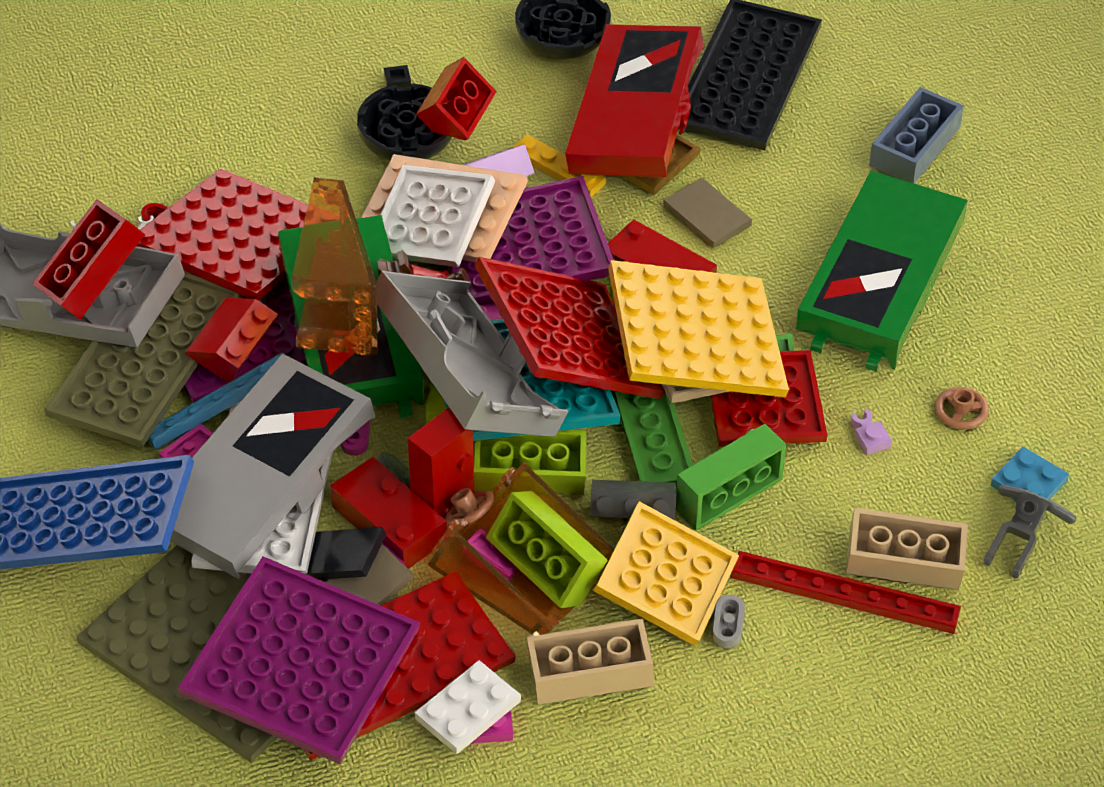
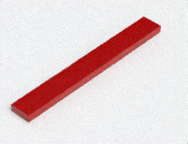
(846, 592)

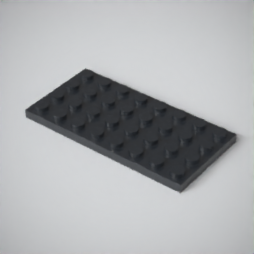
(749, 72)

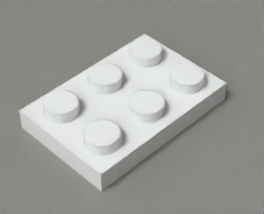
(467, 707)

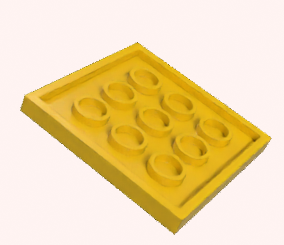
(666, 573)

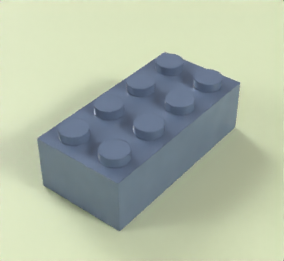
(916, 135)

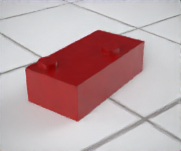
(646, 246)
(88, 259)
(441, 461)
(377, 498)

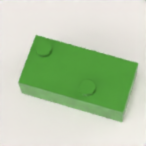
(730, 476)

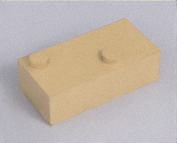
(907, 548)
(590, 661)

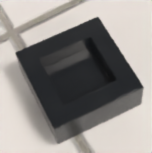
(397, 75)

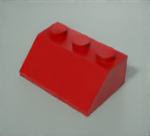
(456, 100)
(231, 336)

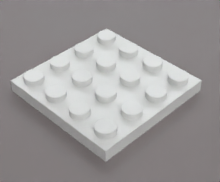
(434, 213)

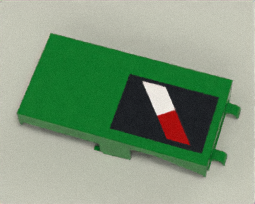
(881, 267)
(383, 377)

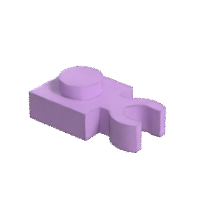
(870, 435)

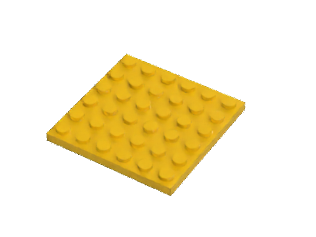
(696, 329)

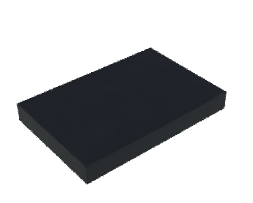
(344, 552)

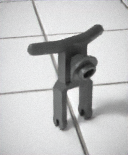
(1025, 522)

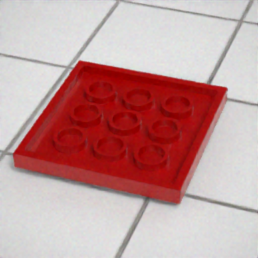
(792, 418)

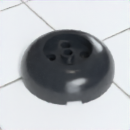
(562, 26)
(391, 126)

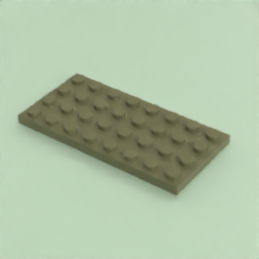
(129, 388)

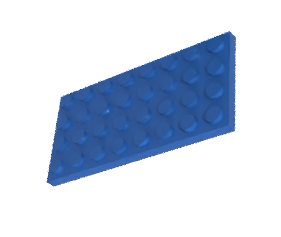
(91, 512)

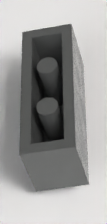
(620, 498)

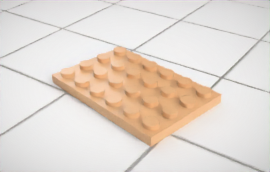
(494, 217)

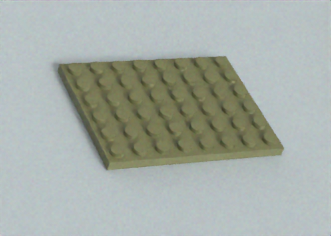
(161, 630)

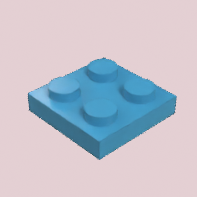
(1031, 473)

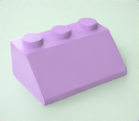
(509, 160)

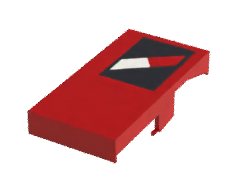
(634, 101)

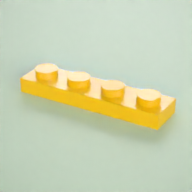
(555, 165)

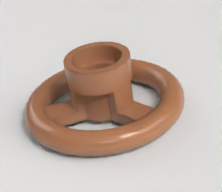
(963, 402)
(466, 504)

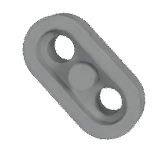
(728, 623)

